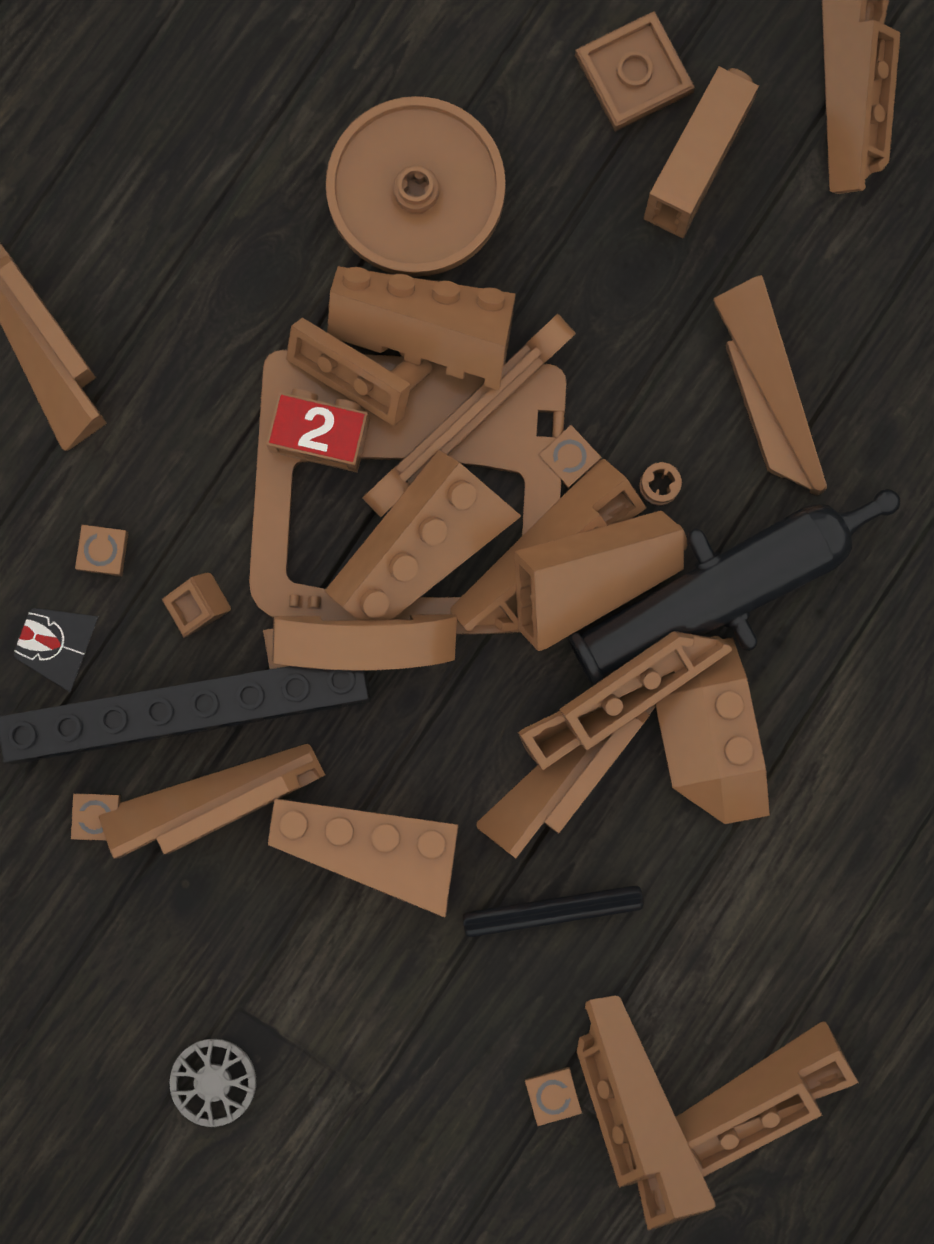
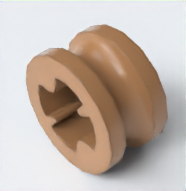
(648, 477)

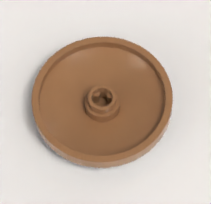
(415, 186)

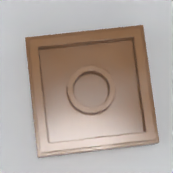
(634, 71)

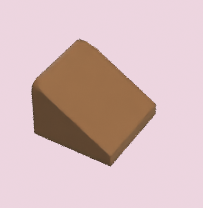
(196, 603)

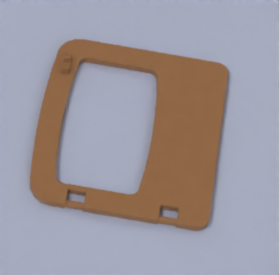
(501, 442)

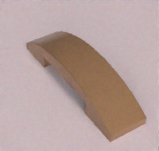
(364, 643)

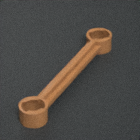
(470, 414)

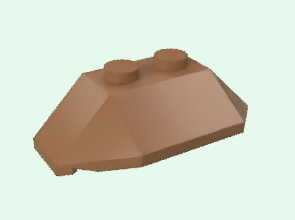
(715, 742)

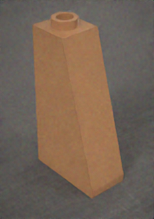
(700, 151)
(592, 573)

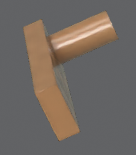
(353, 373)

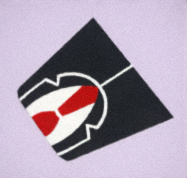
(55, 644)

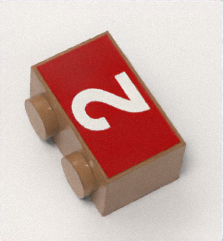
(318, 430)

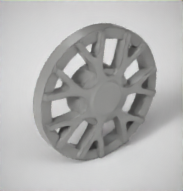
(212, 1082)

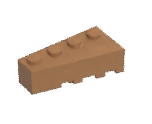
(424, 320)
(421, 540)
(379, 850)

